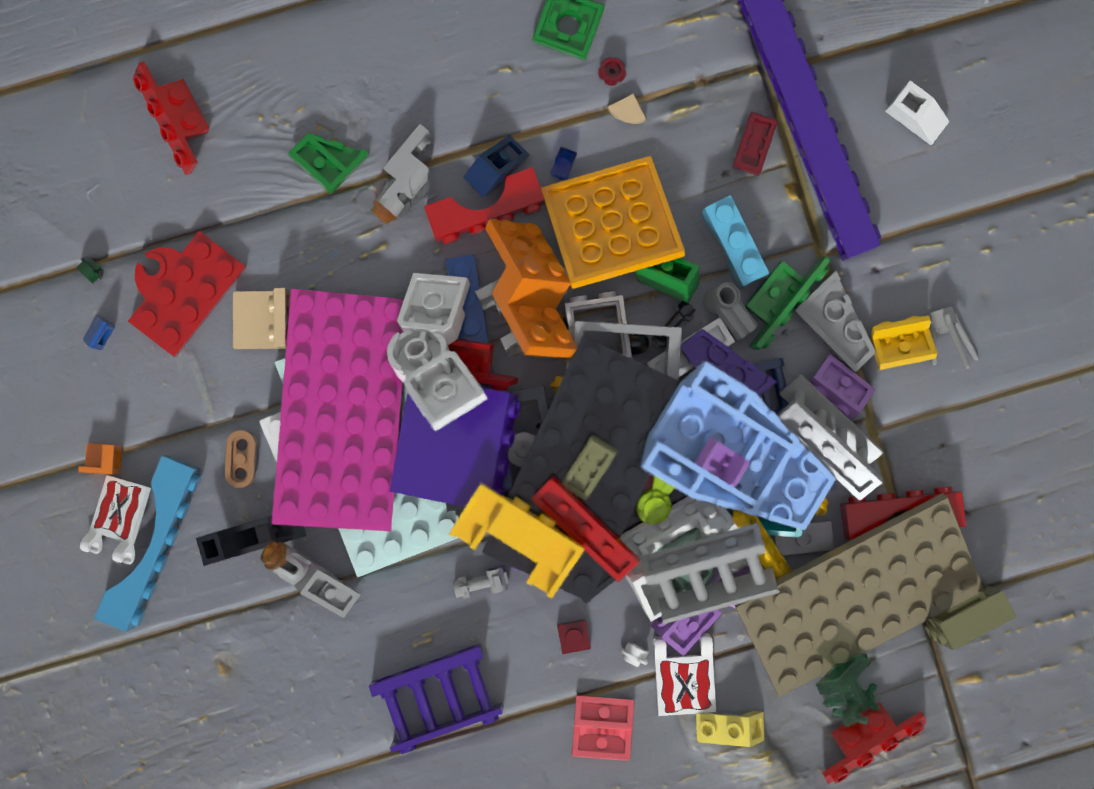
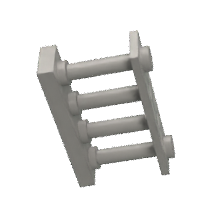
(830, 437)
(705, 554)

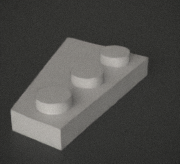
(834, 321)

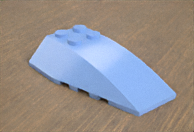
(782, 477)

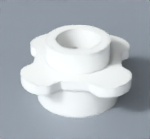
(634, 654)

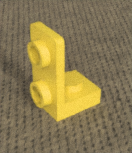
(730, 729)

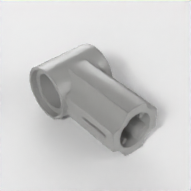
(731, 310)

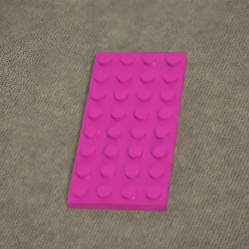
(338, 413)

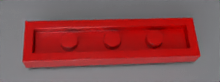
(585, 528)

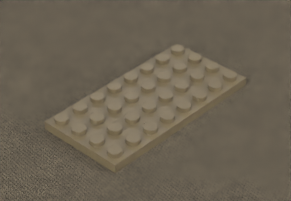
(861, 595)

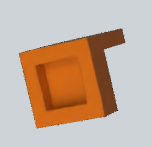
(102, 459)

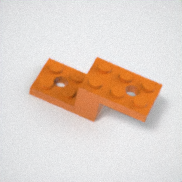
(531, 289)

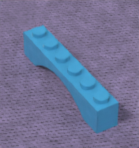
(171, 488)

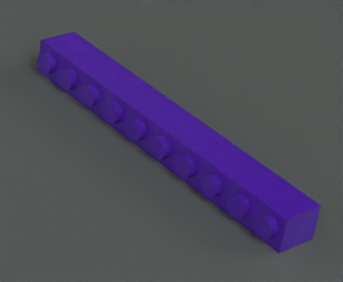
(811, 126)

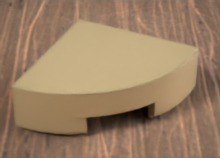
(627, 110)

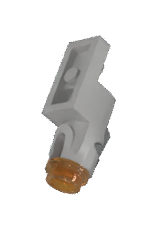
(408, 178)
(309, 578)

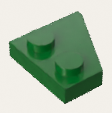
(326, 160)

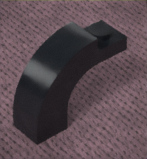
(245, 539)

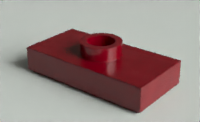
(755, 143)

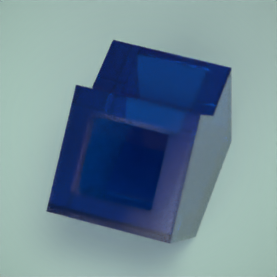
(563, 163)

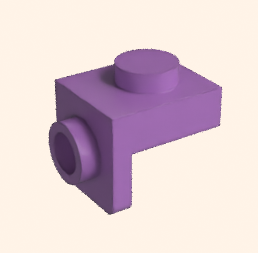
(722, 462)

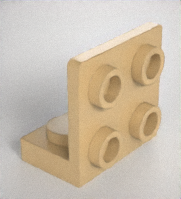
(261, 319)

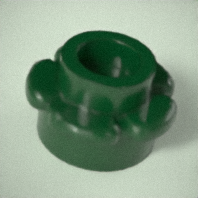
(90, 270)

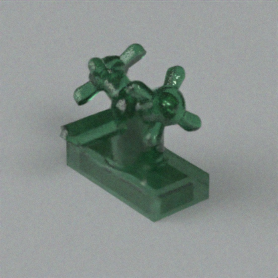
(844, 679)

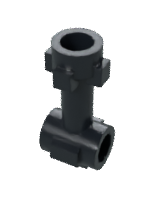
(683, 312)

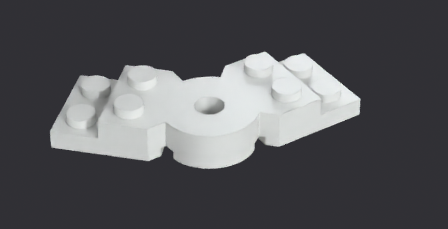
(421, 354)

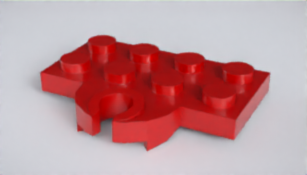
(183, 290)

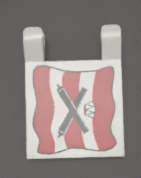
(117, 517)
(685, 682)

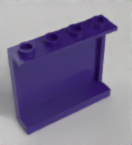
(459, 456)

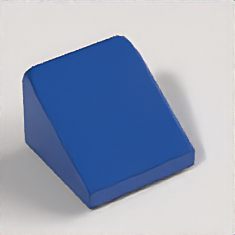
(98, 333)

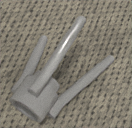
(947, 321)

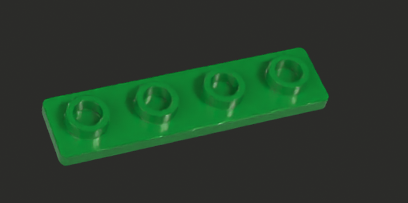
(779, 295)

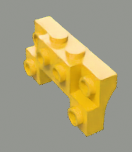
(521, 530)

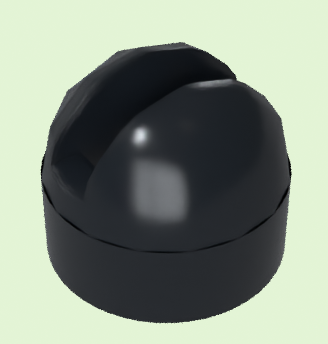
(638, 343)

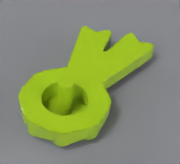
(655, 503)

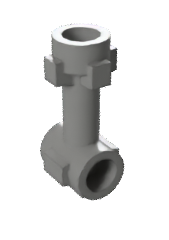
(495, 579)

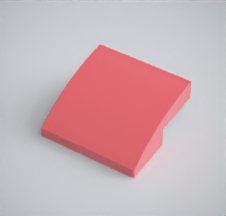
(602, 728)

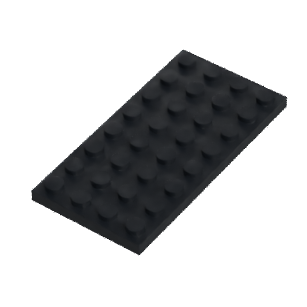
(616, 403)

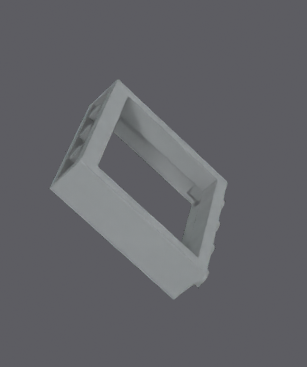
(673, 342)

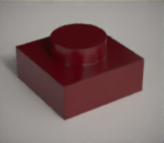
(573, 636)

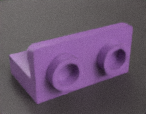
(842, 386)
(685, 632)

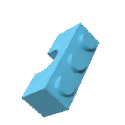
(740, 250)

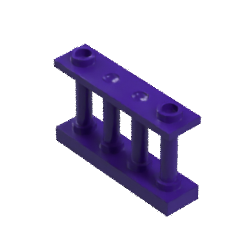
(442, 669)

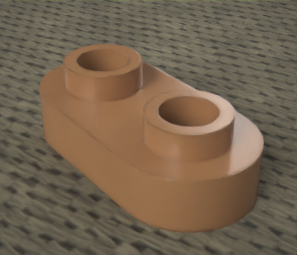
(237, 458)

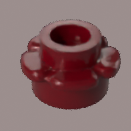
(607, 65)

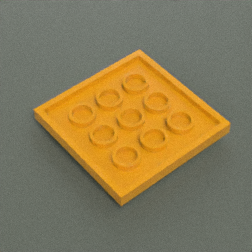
(612, 222)

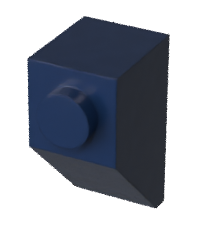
(495, 164)

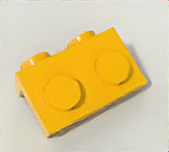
(903, 342)

